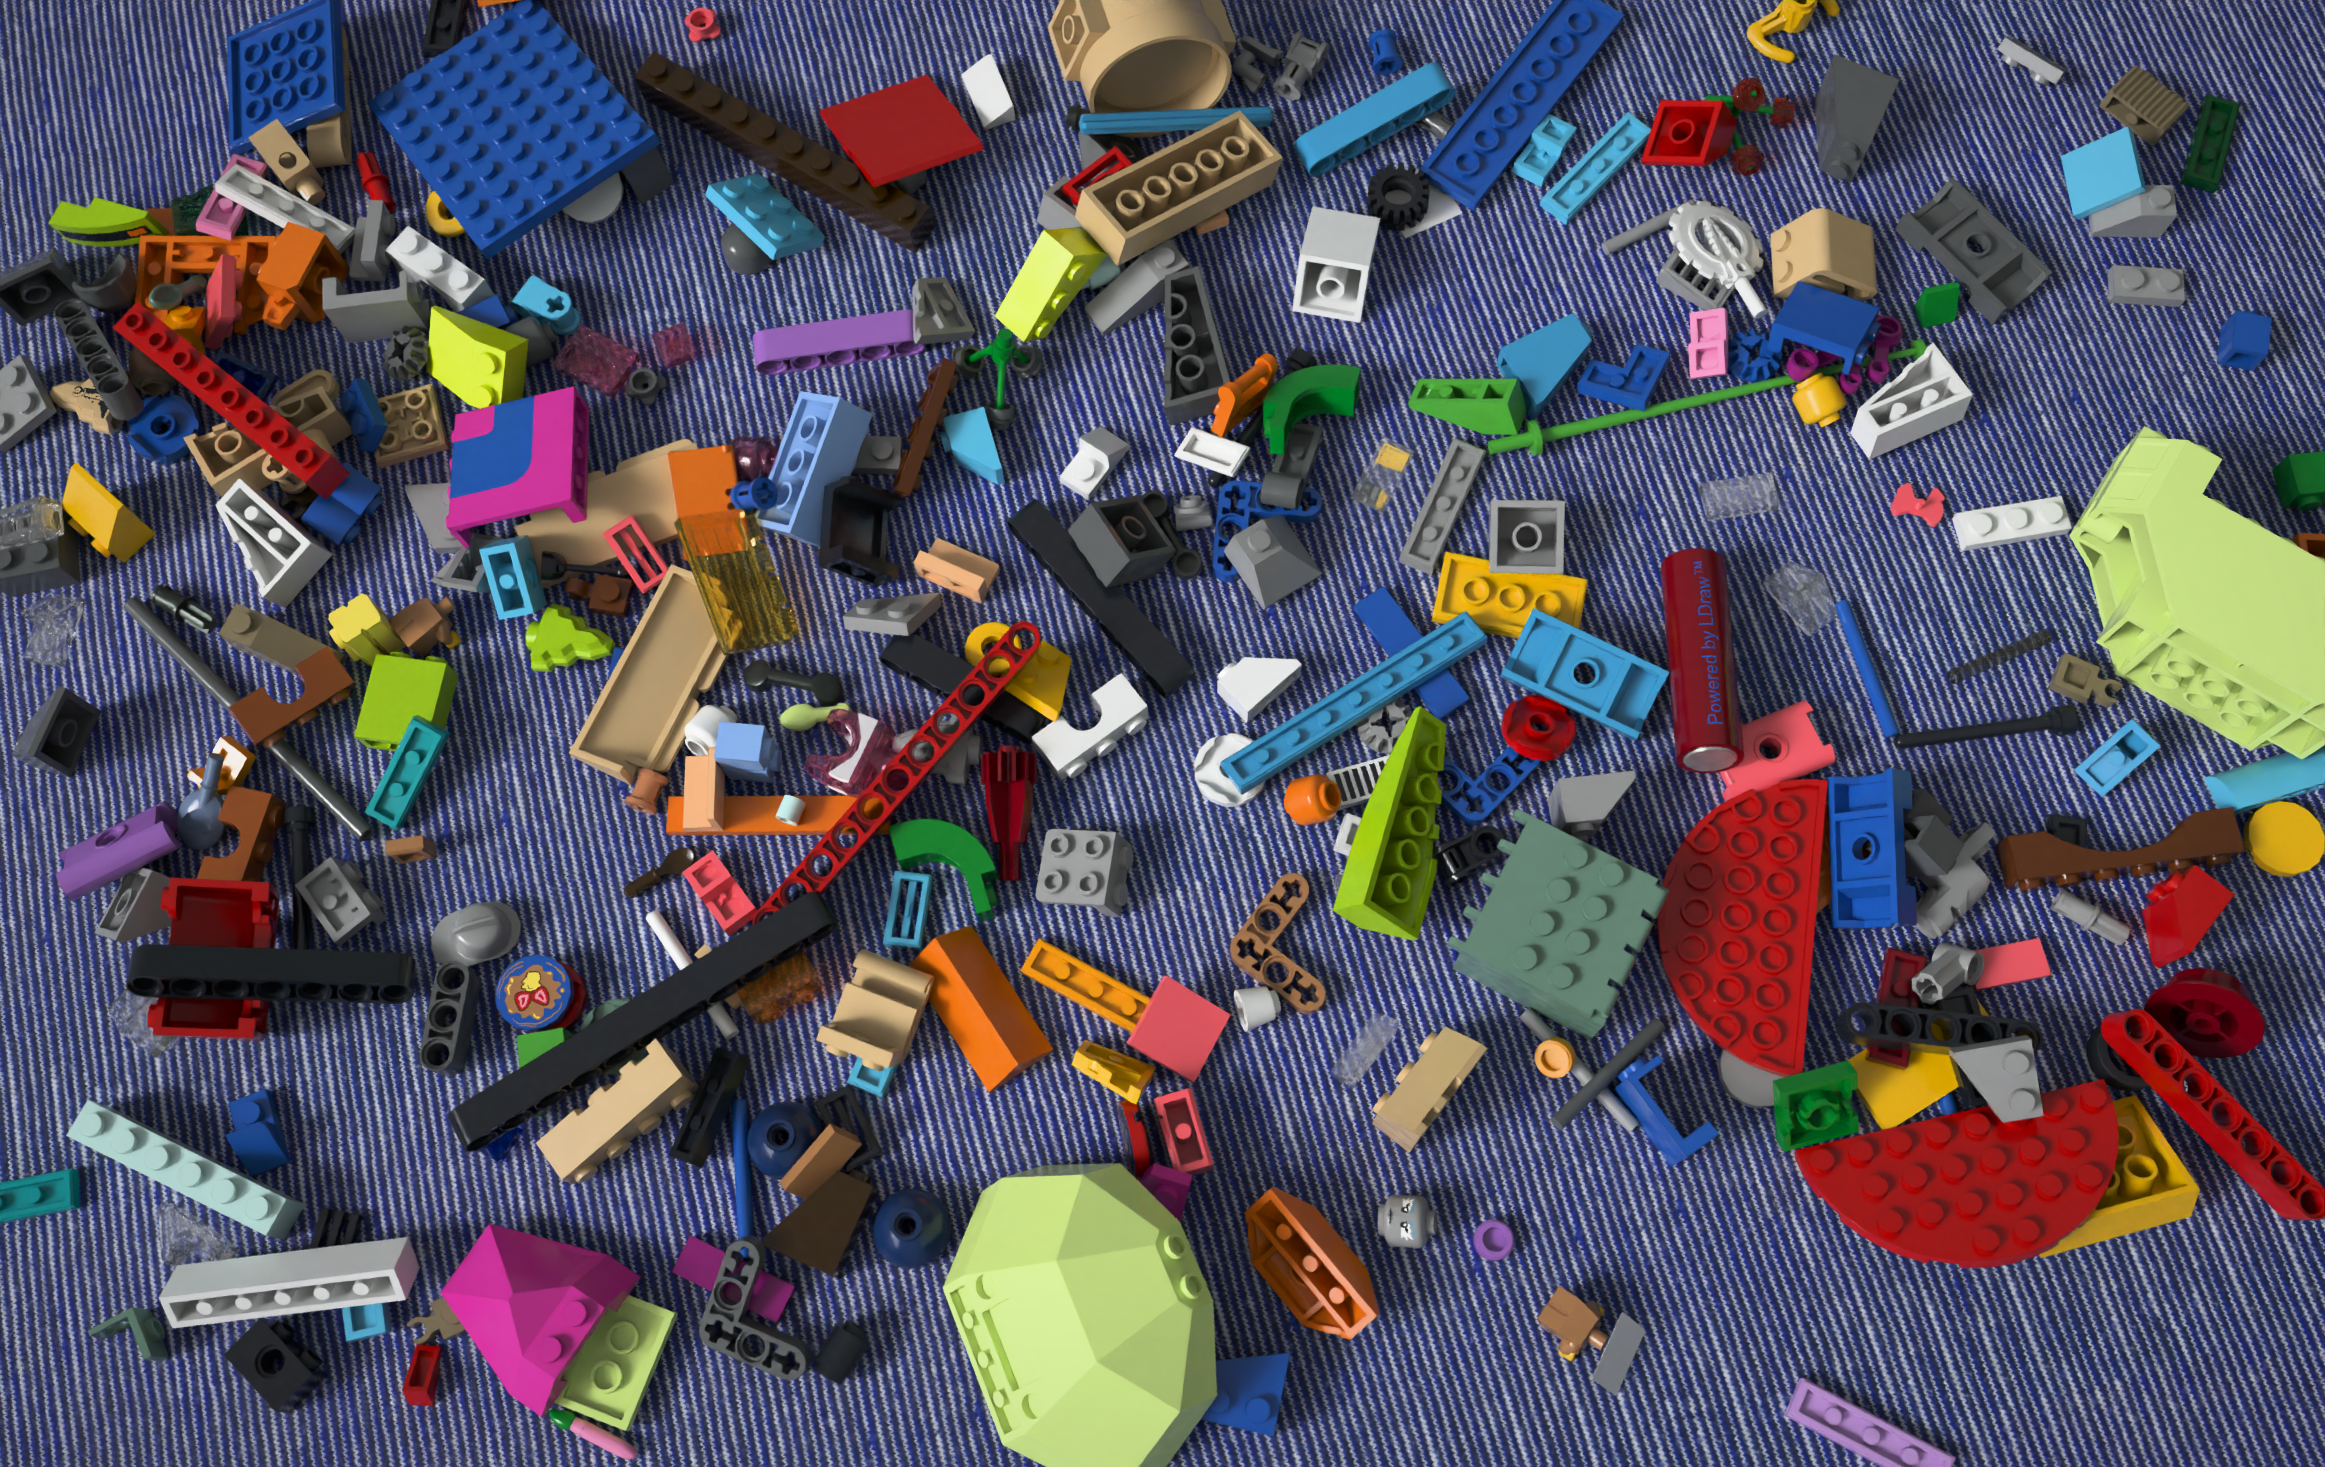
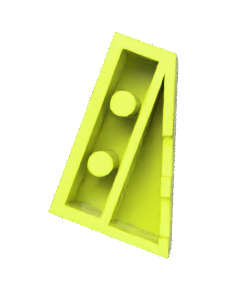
(1049, 281)

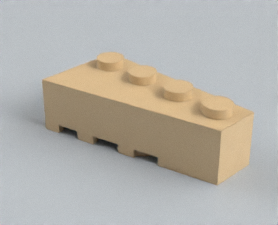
(231, 455)
(618, 1114)

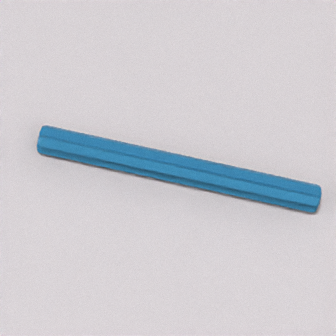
(1167, 120)

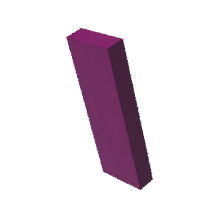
(701, 1265)

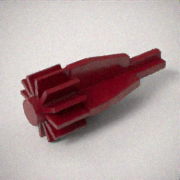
(1009, 802)

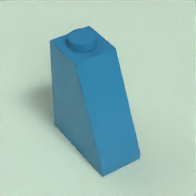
(1545, 360)

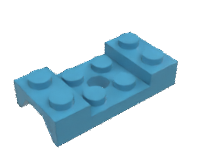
(1622, 682)

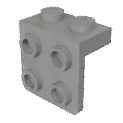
(1085, 870)

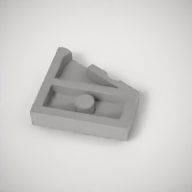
(938, 313)
(431, 508)
(893, 614)
(2003, 1075)

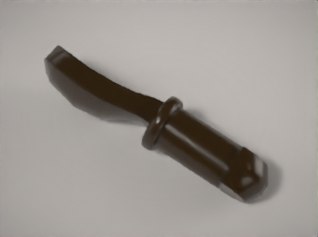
(673, 864)

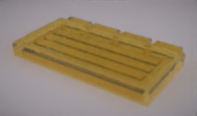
(735, 580)

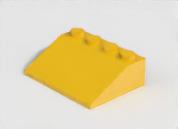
(2146, 1185)

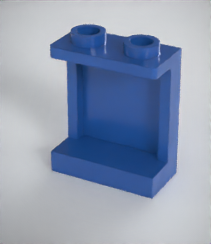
(1826, 323)

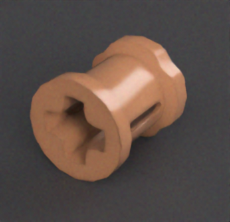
(646, 791)

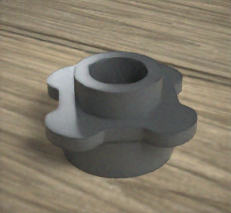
(640, 378)

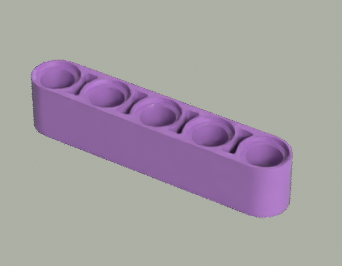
(835, 342)

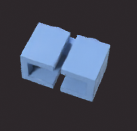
(747, 752)

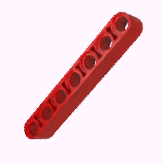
(2232, 1121)

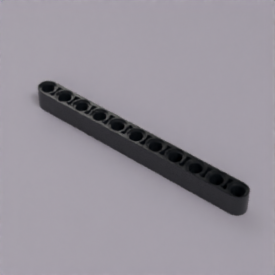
(642, 1021)

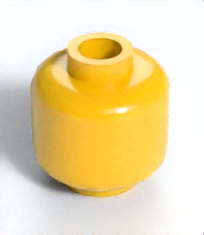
(1819, 400)

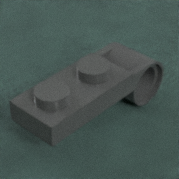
(1291, 471)

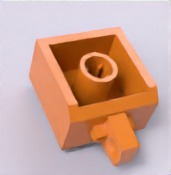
(295, 275)

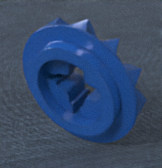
(1759, 369)

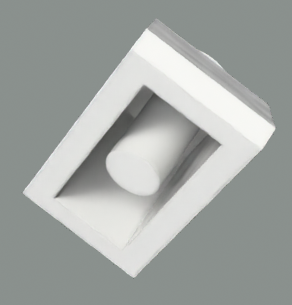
(1256, 683)

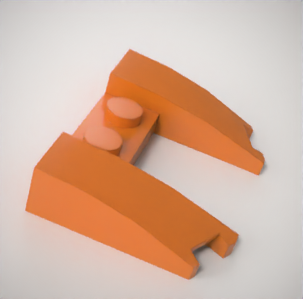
(169, 257)

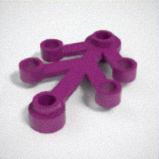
(1804, 362)

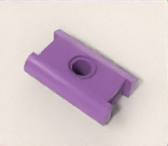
(118, 850)

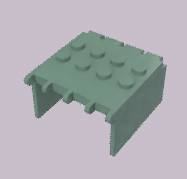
(1559, 926)

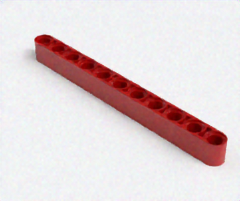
(906, 761)

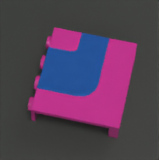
(519, 461)

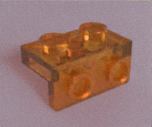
(780, 989)

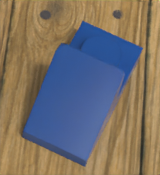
(258, 1133)

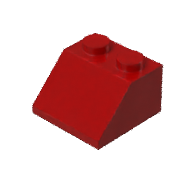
(2181, 913)

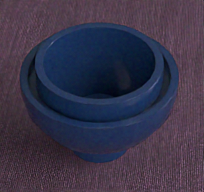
(803, 1129)
(927, 1239)

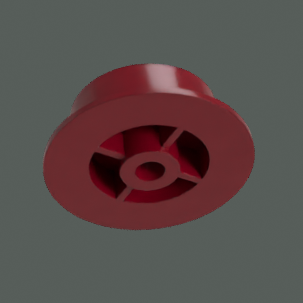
(2207, 1013)

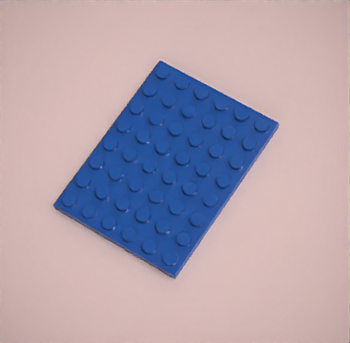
(512, 125)

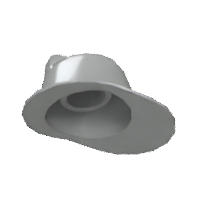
(476, 934)

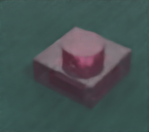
(674, 345)

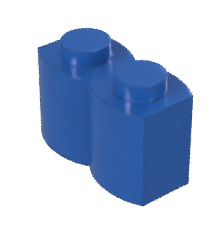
(341, 512)

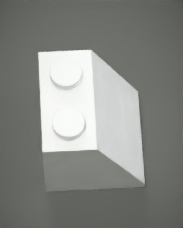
(1335, 264)

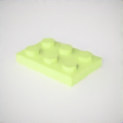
(618, 1363)

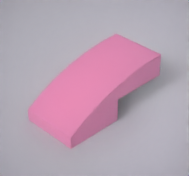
(1708, 343)

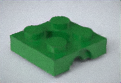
(1815, 1106)

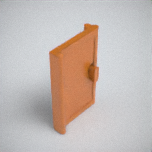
(702, 480)

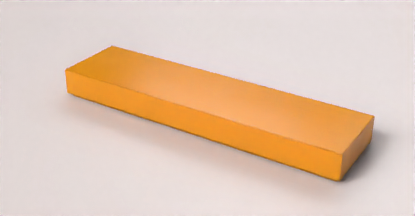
(1085, 985)

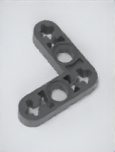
(734, 1318)

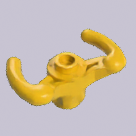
(1789, 16)

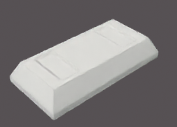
(1212, 452)

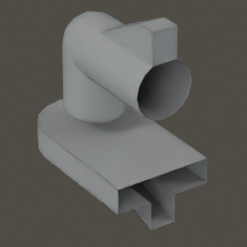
(1242, 66)

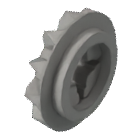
(1376, 737)

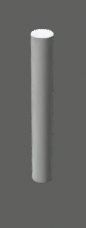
(1640, 231)

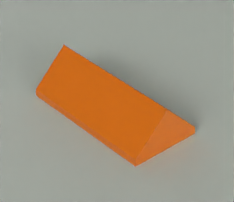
(981, 1008)

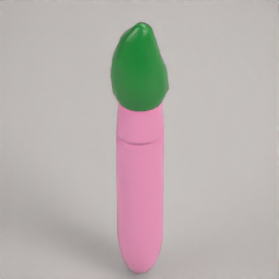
(569, 1421)

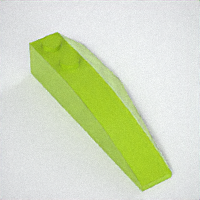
(1392, 851)

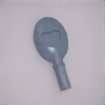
(201, 808)

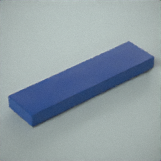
(1396, 632)

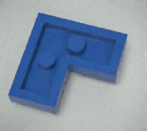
(1629, 385)

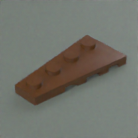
(942, 382)

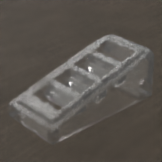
(45, 522)

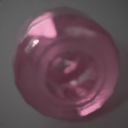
(753, 457)

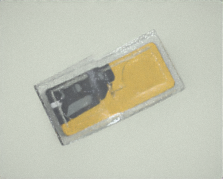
(1383, 475)

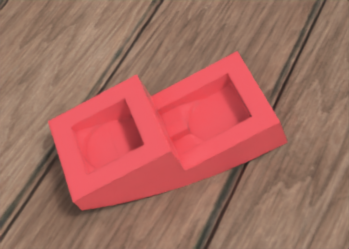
(720, 893)

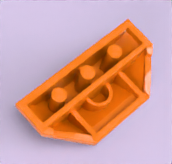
(1309, 1265)

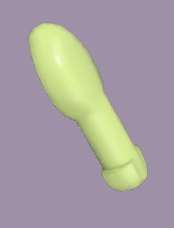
(804, 716)

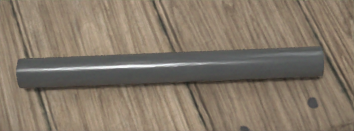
(1607, 1073)

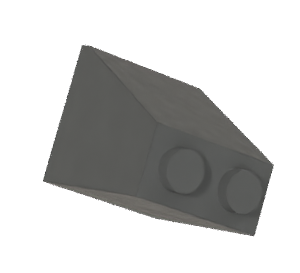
(1849, 114)

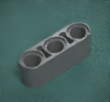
(442, 1002)

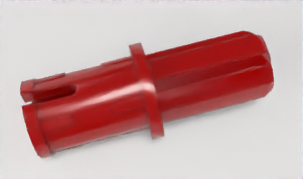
(374, 181)

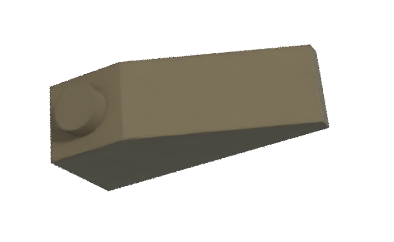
(270, 639)

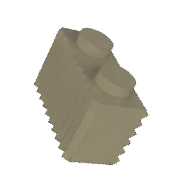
(2144, 105)

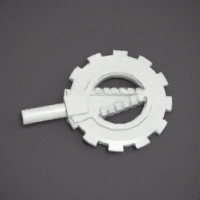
(1720, 259)

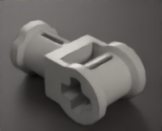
(1301, 64)

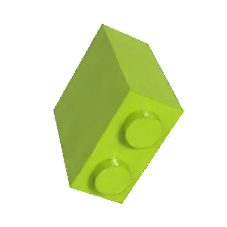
(403, 689)

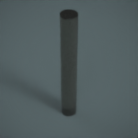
(1999, 656)

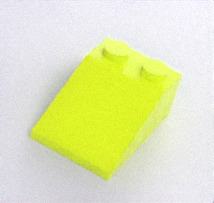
(476, 359)

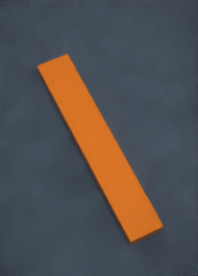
(757, 816)

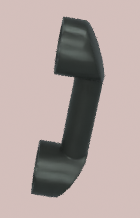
(1185, 561)
(825, 686)

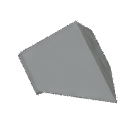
(466, 567)

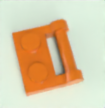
(1244, 395)

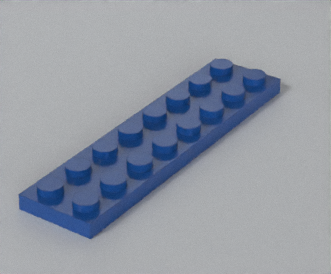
(1519, 98)

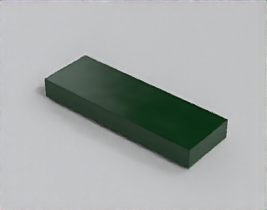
(2210, 143)

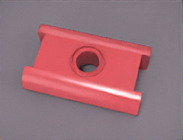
(1793, 742)

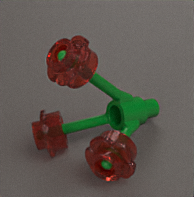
(1749, 97)

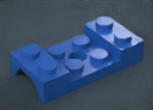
(1873, 889)

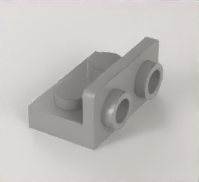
(340, 899)

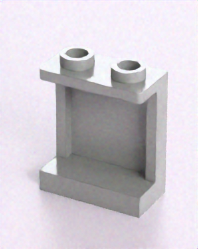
(376, 313)

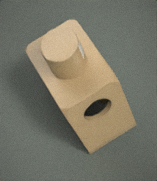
(288, 162)

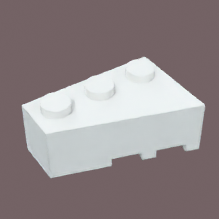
(1911, 406)

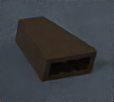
(826, 1223)

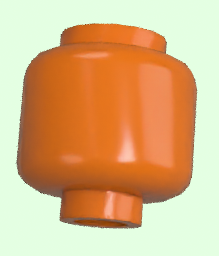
(1312, 799)

